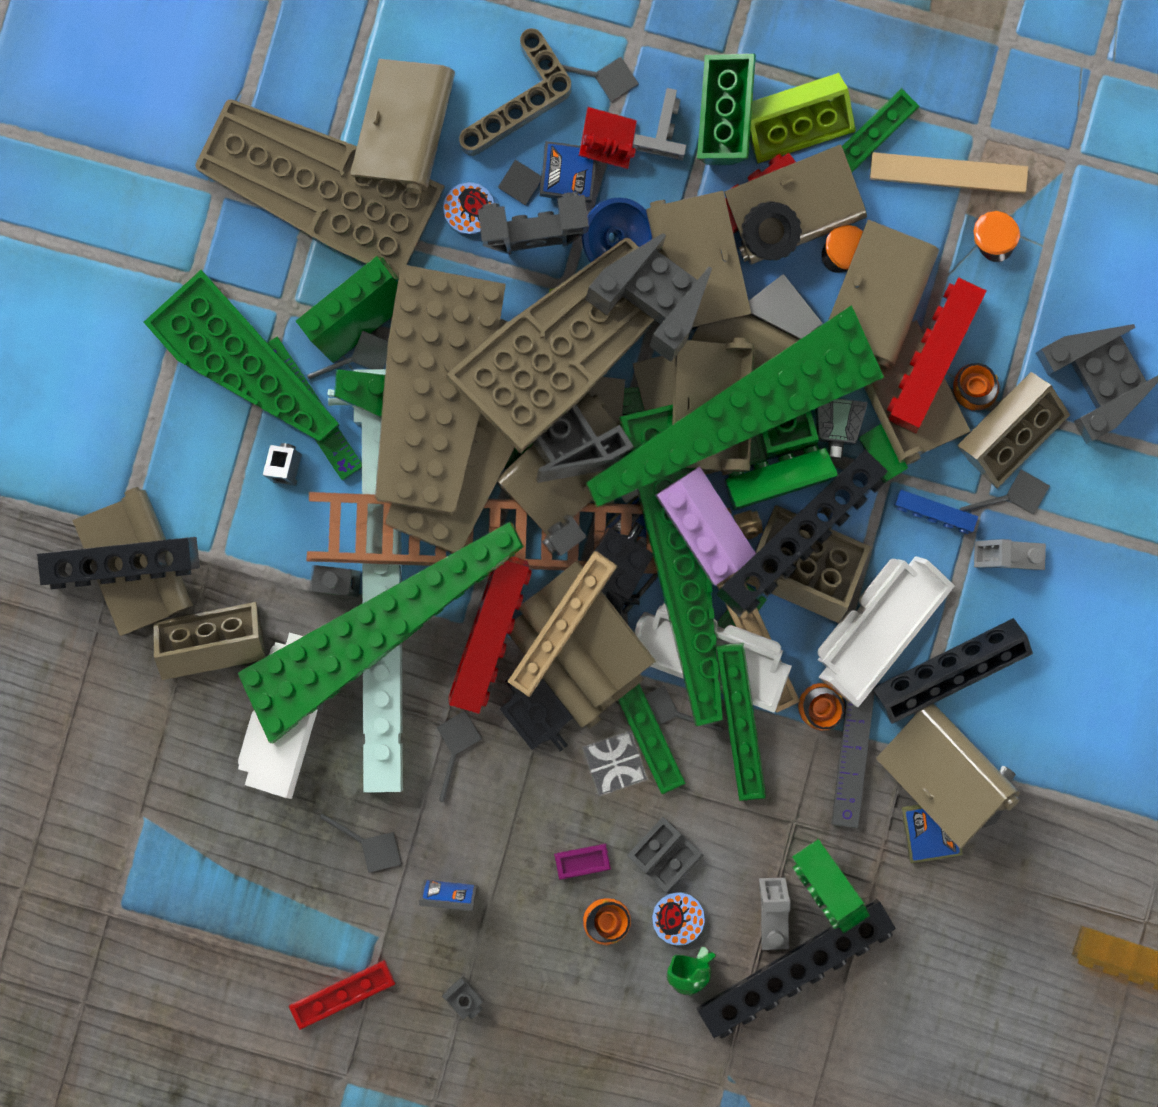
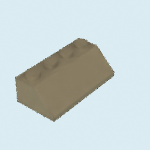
(1014, 429)
(208, 641)

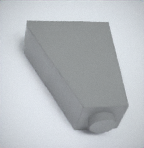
(784, 309)

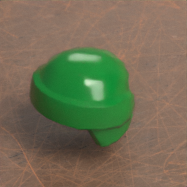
(690, 974)

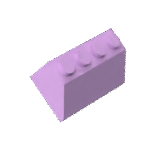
(706, 525)

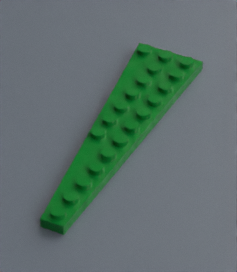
(797, 380)
(681, 579)
(322, 662)

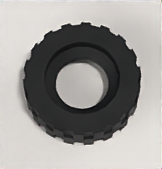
(791, 230)

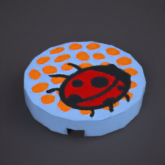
(462, 207)
(678, 918)

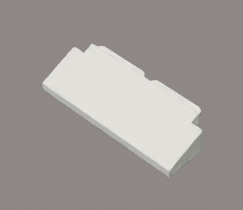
(882, 627)
(763, 655)
(275, 765)

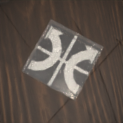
(615, 763)

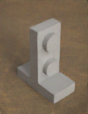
(659, 145)
(1009, 554)
(774, 913)

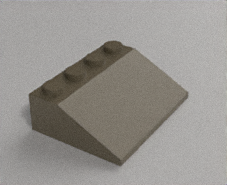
(824, 579)

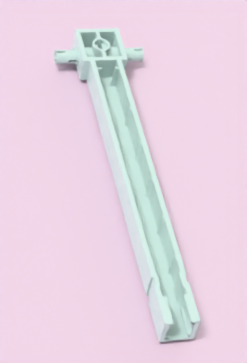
(384, 679)

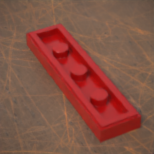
(342, 994)

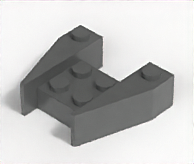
(534, 232)
(655, 288)
(1106, 374)
(575, 450)

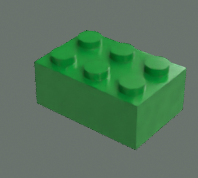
(829, 887)

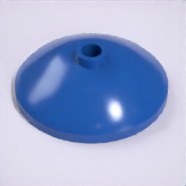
(616, 216)

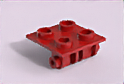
(608, 138)

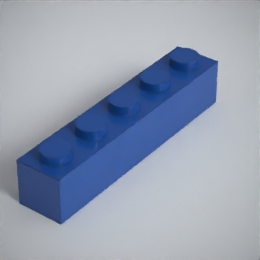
(935, 512)

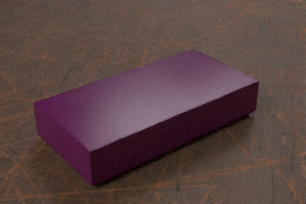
(582, 861)

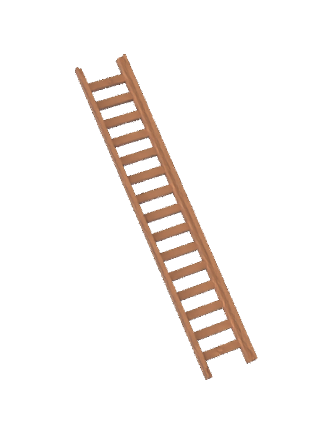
(495, 506)

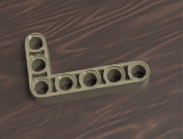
(522, 101)

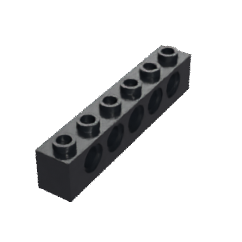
(53, 564)
(952, 670)

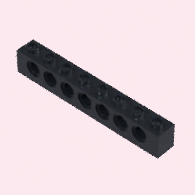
(863, 468)
(780, 968)

